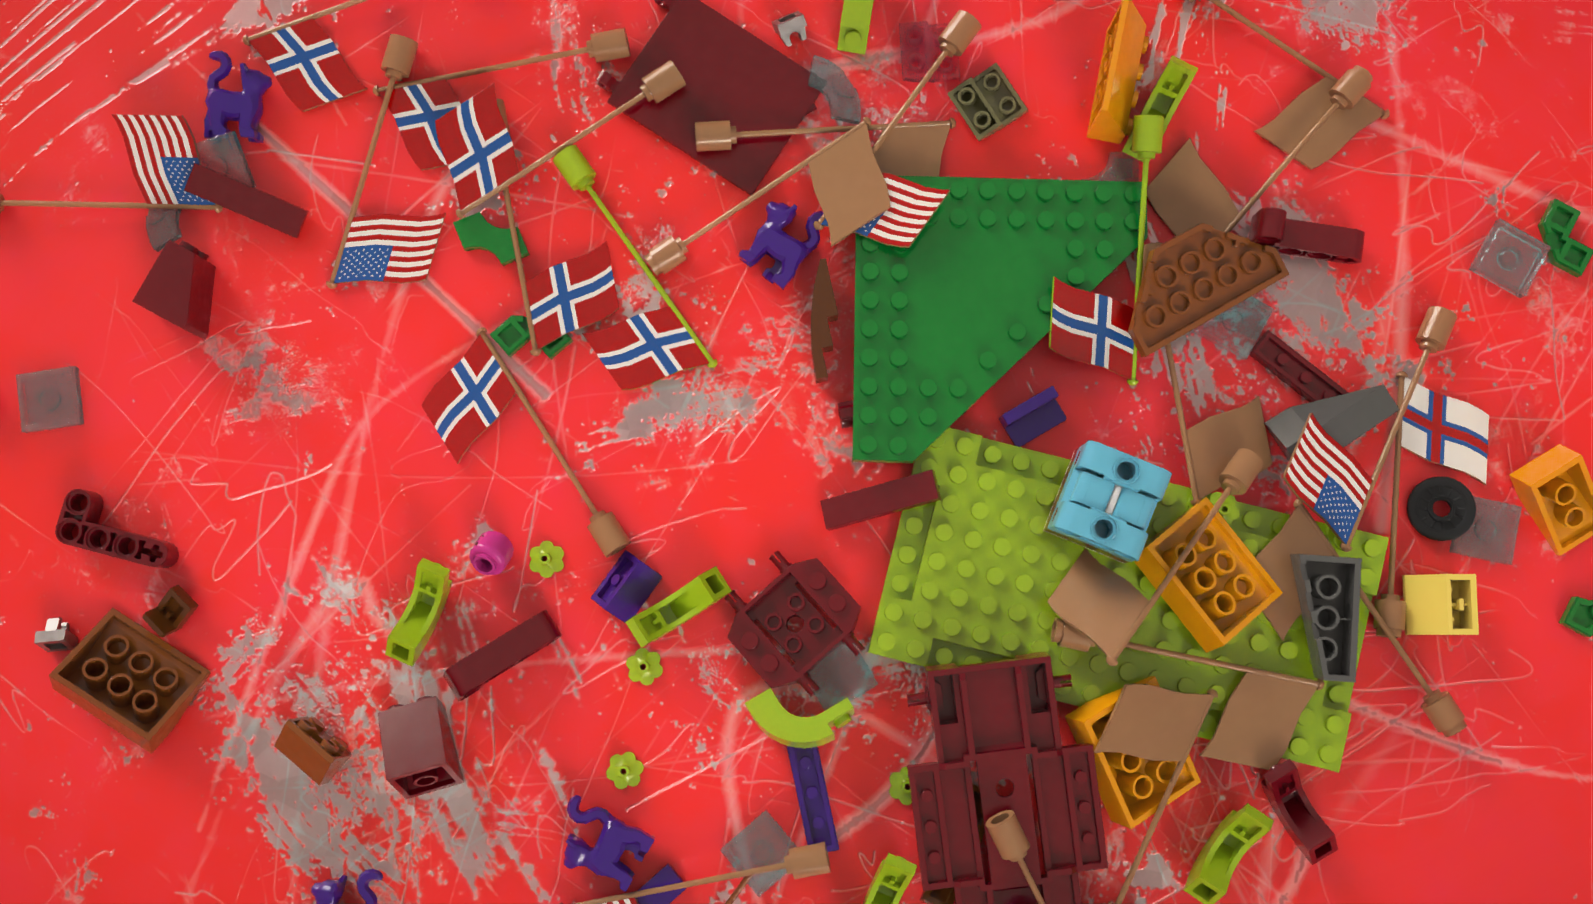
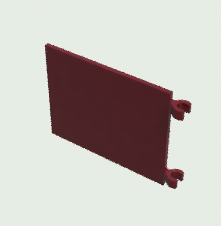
(726, 78)

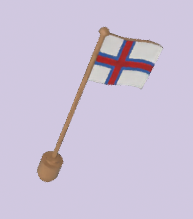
(1441, 433)

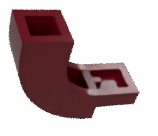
(1296, 813)

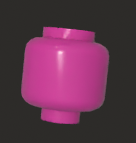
(491, 553)

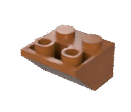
(312, 748)

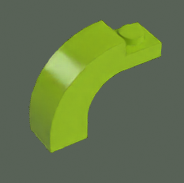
(855, 26)
(1166, 94)
(678, 607)
(421, 614)
(796, 730)
(1223, 851)
(890, 880)

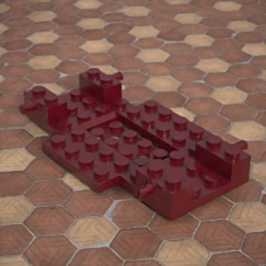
(996, 718)

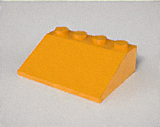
(1118, 75)
(1218, 582)
(1126, 783)

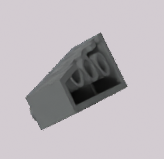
(1330, 612)

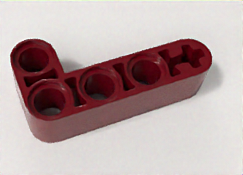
(1305, 238)
(117, 539)
(501, 654)

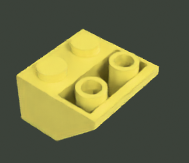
(1441, 604)

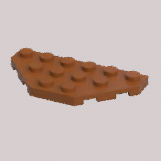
(1197, 280)

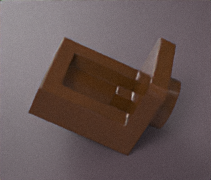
(171, 612)

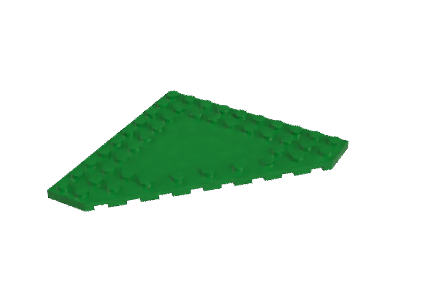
(972, 297)

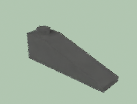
(1341, 416)

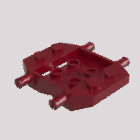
(783, 601)

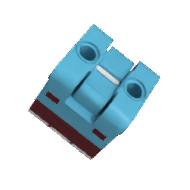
(1107, 501)

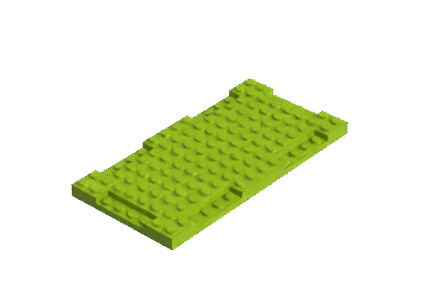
(978, 574)

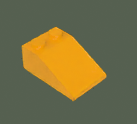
(1558, 497)

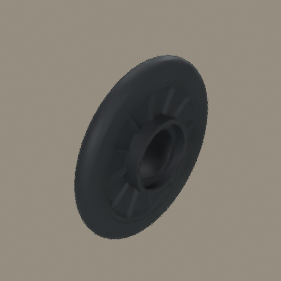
(1433, 526)

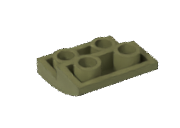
(987, 102)

